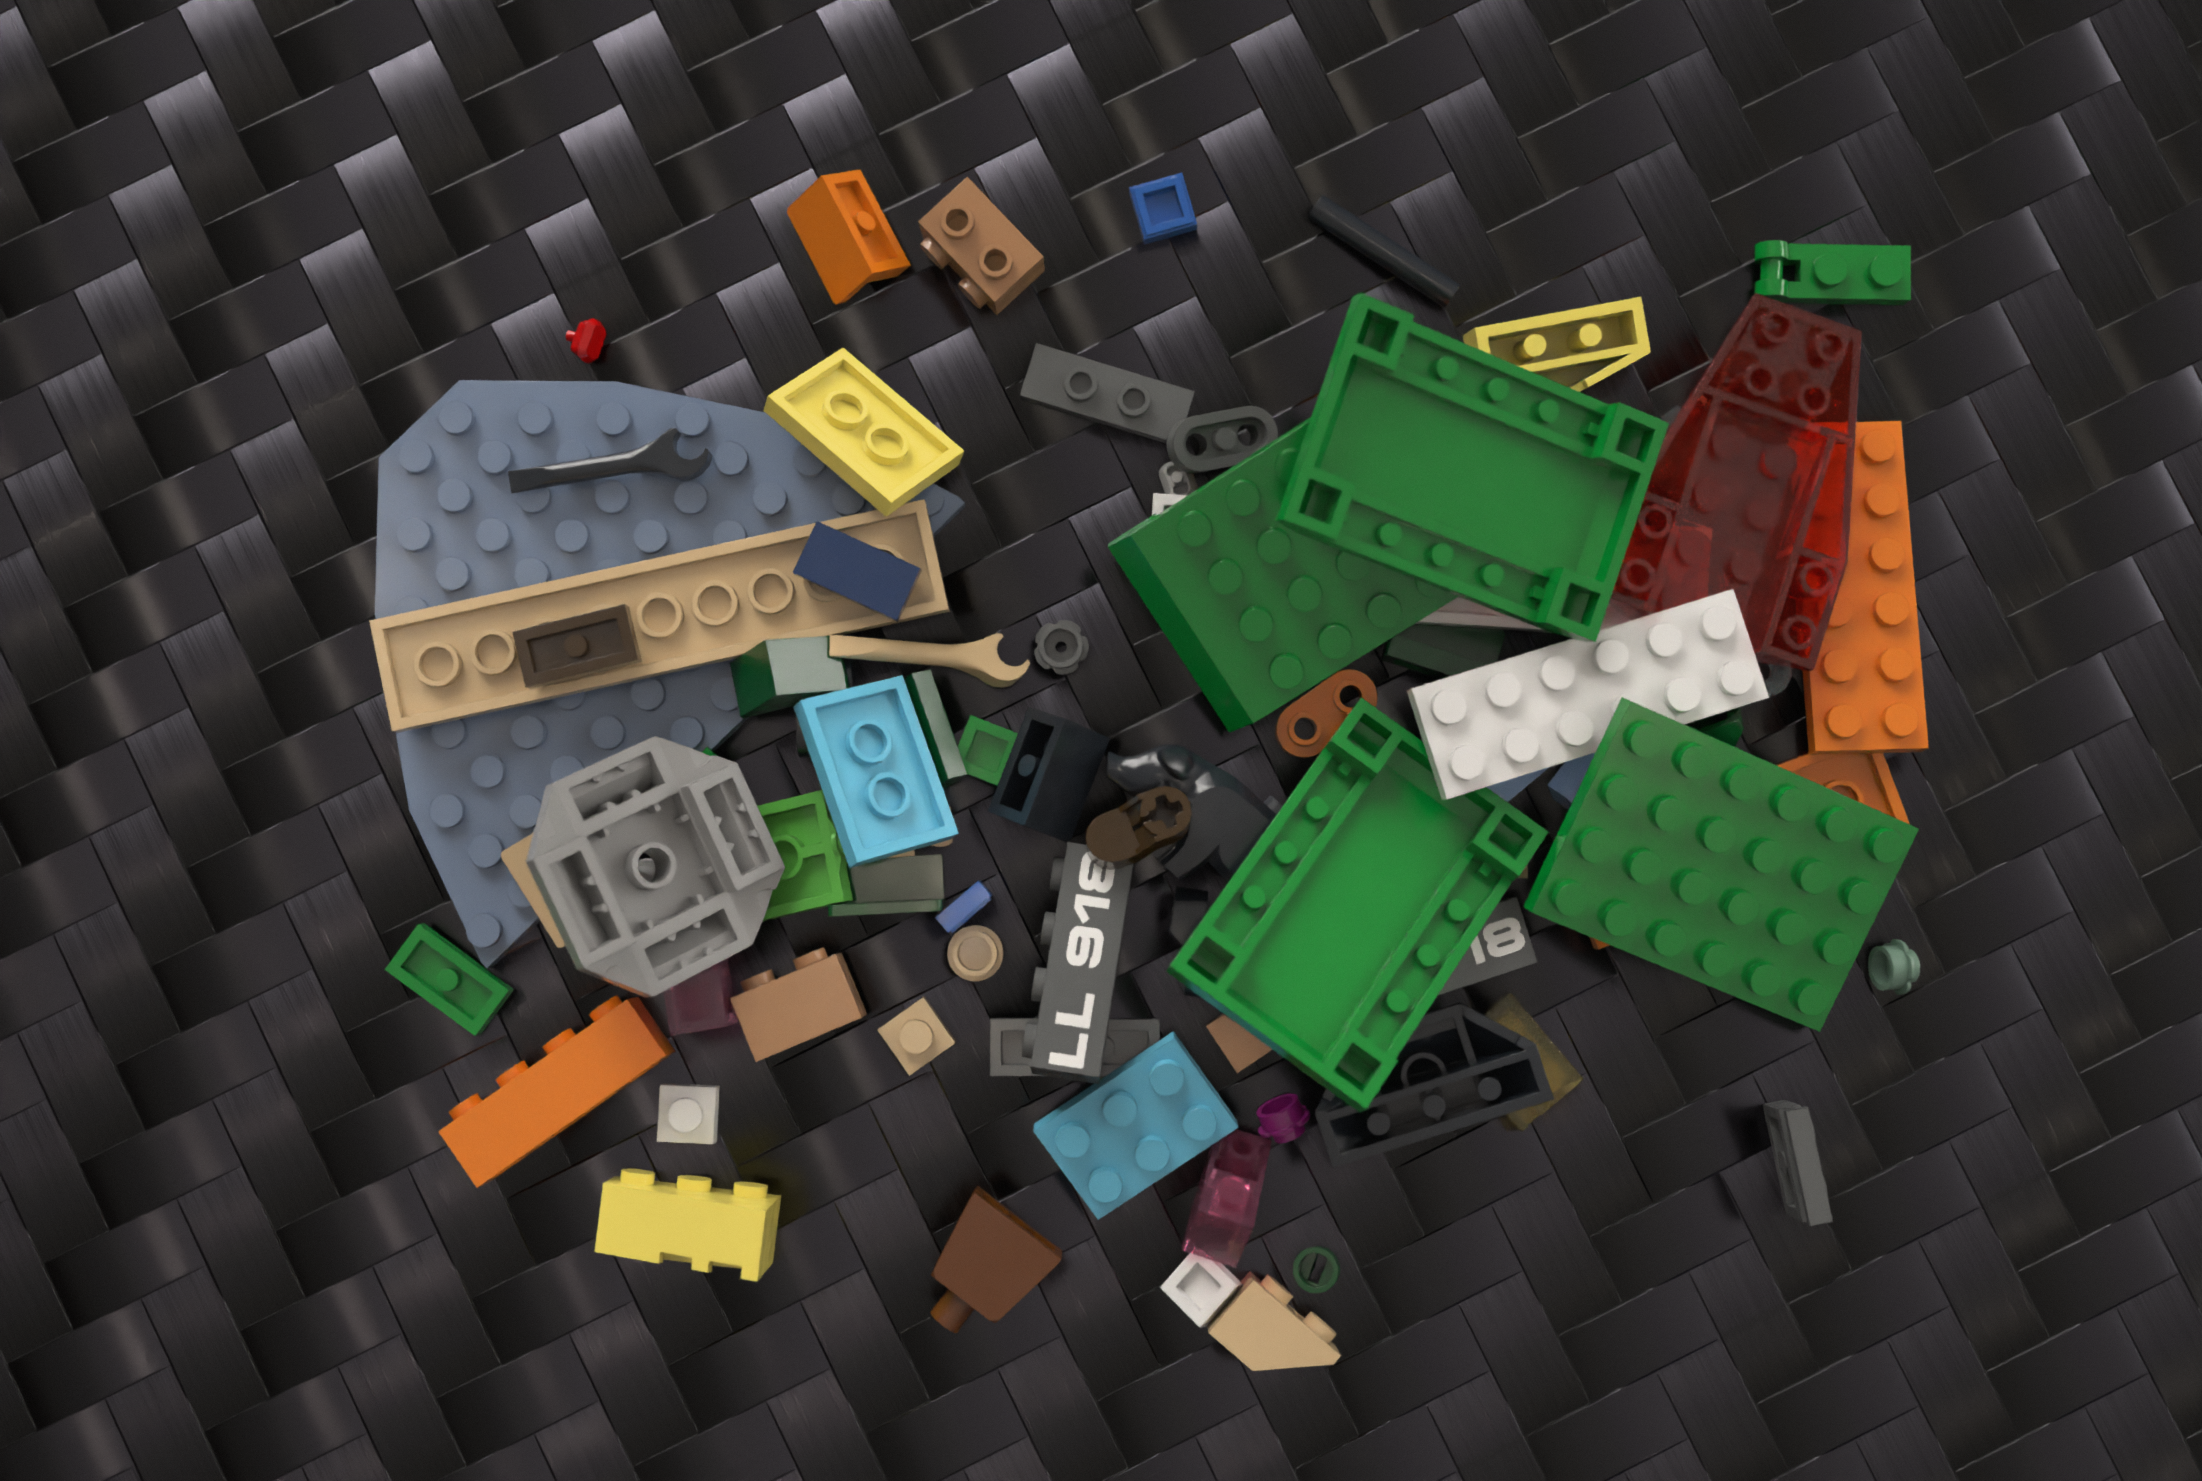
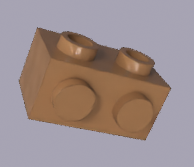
(980, 247)
(797, 1005)

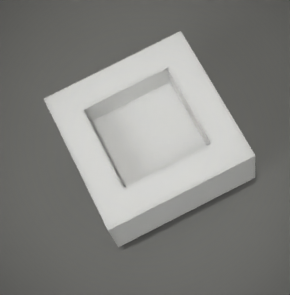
(688, 1113)
(1201, 1288)

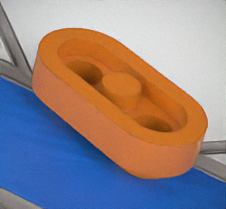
(1323, 710)

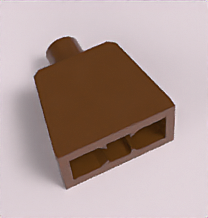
(989, 1262)

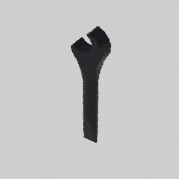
(653, 458)

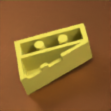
(1570, 345)
(688, 1222)

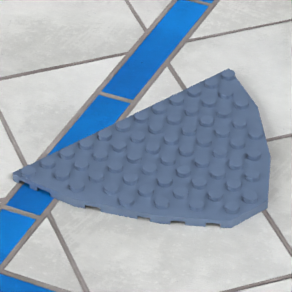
(461, 534)

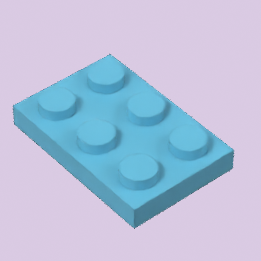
(875, 770)
(1135, 1125)

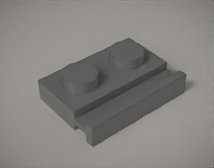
(1797, 1162)

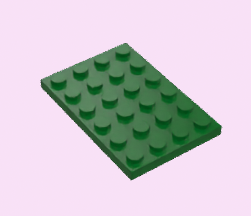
(1720, 865)

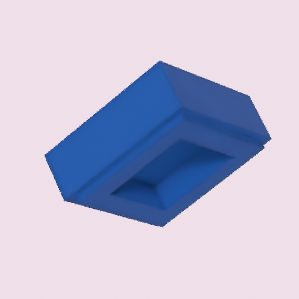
(1163, 208)
(965, 907)

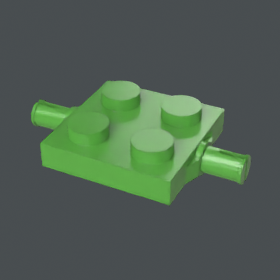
(811, 854)

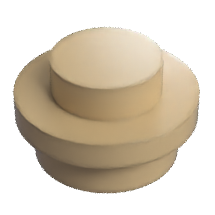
(975, 953)

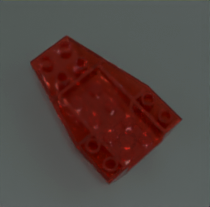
(1756, 484)

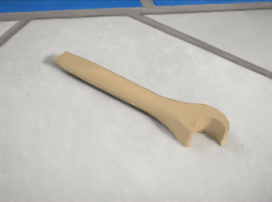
(976, 657)

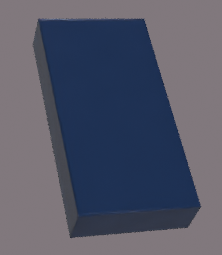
(857, 571)

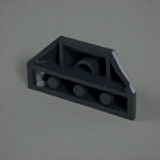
(1446, 1077)

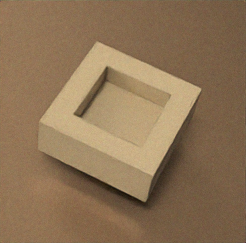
(917, 1035)

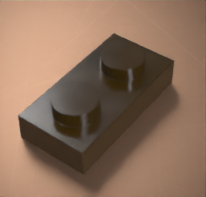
(577, 646)

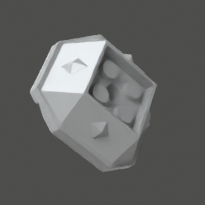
(707, 853)

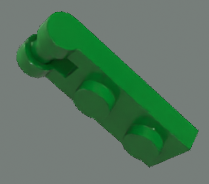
(1835, 273)

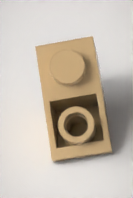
(1268, 1332)

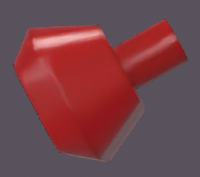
(587, 339)

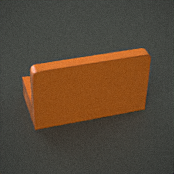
(846, 234)

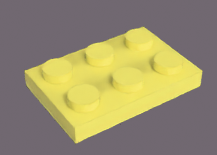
(863, 431)

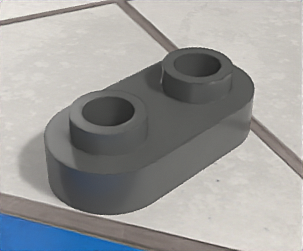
(1219, 438)

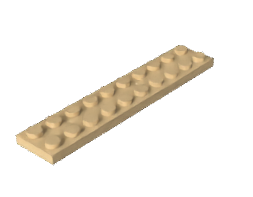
(683, 608)

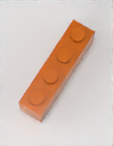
(556, 1090)

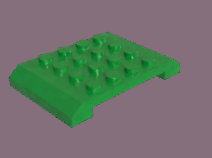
(1471, 472)
(1255, 602)
(1355, 906)

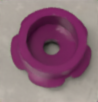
(1282, 1118)

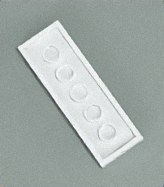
(1563, 696)

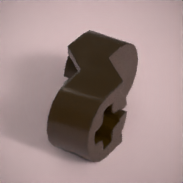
(1164, 820)

